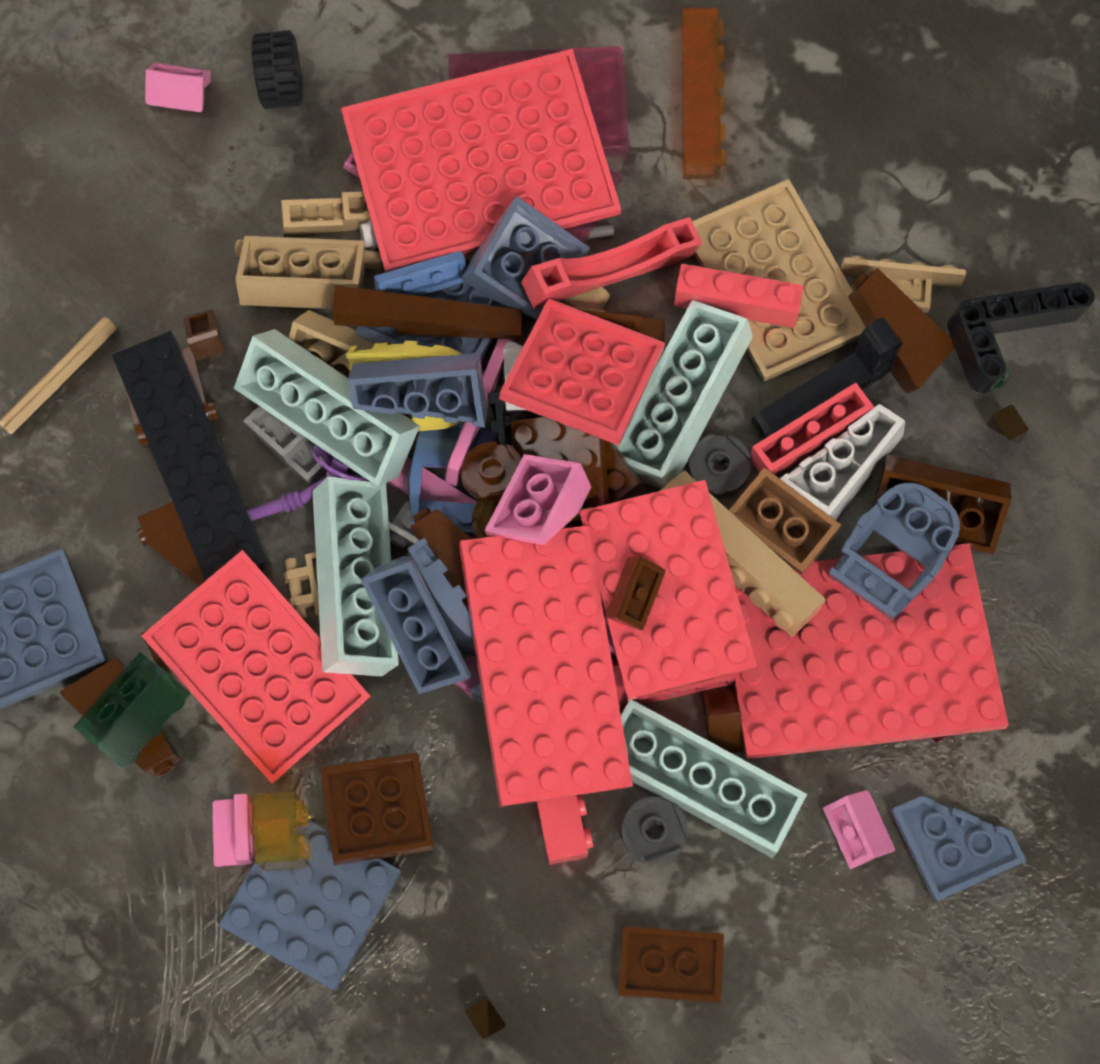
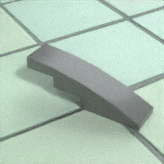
(287, 445)

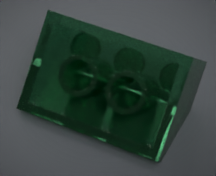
(132, 710)

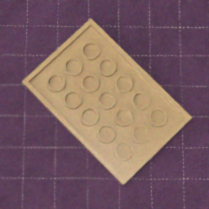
(778, 241)

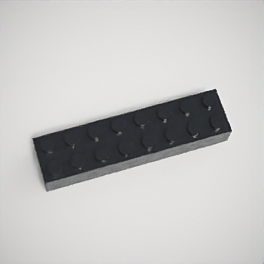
(189, 454)

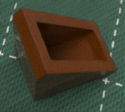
(203, 335)
(723, 718)

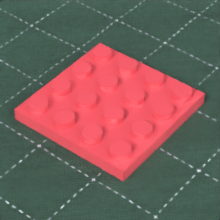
(582, 371)

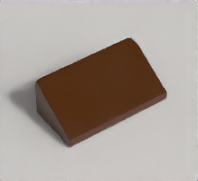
(635, 593)

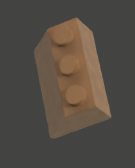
(785, 520)

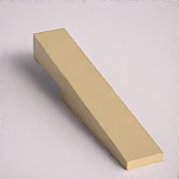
(324, 215)

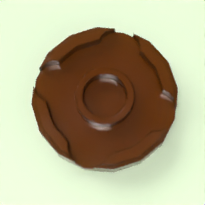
(489, 470)

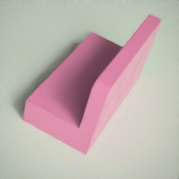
(176, 87)
(858, 828)
(233, 831)

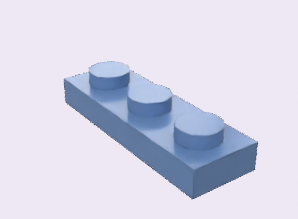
(424, 276)

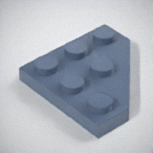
(953, 846)

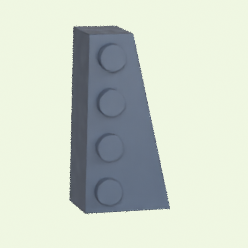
(423, 387)

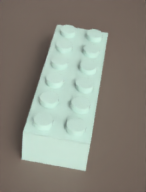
(684, 392)
(319, 406)
(349, 544)
(708, 780)

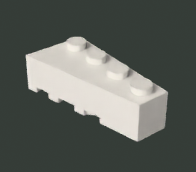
(847, 463)

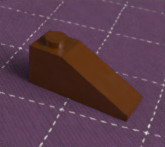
(167, 538)

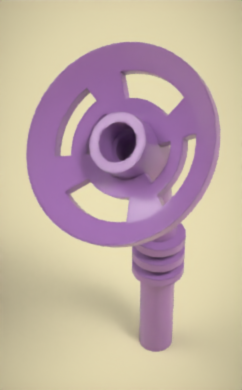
(334, 469)

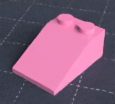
(539, 500)

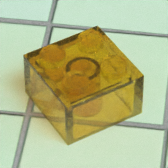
(280, 831)

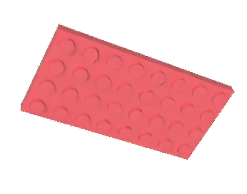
(544, 667)

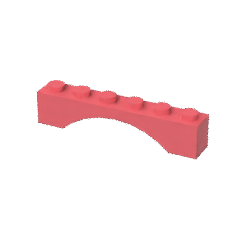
(573, 276)

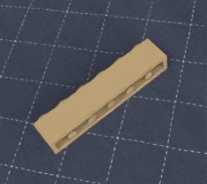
(761, 572)

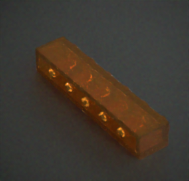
(702, 93)

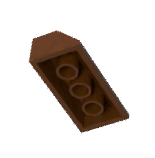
(976, 499)

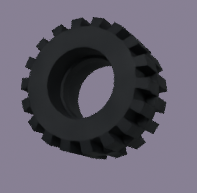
(277, 69)

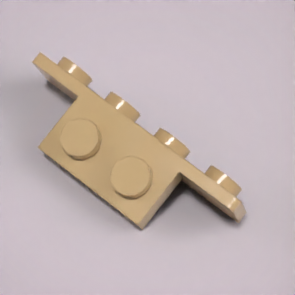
(912, 279)

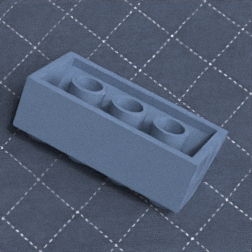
(415, 625)

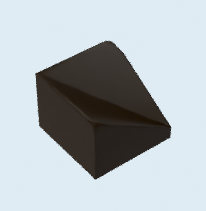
(1008, 423)
(485, 1018)

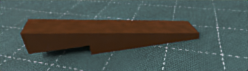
(424, 315)

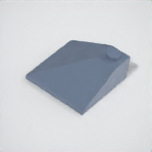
(511, 248)

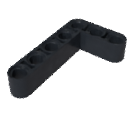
(979, 318)
(868, 364)

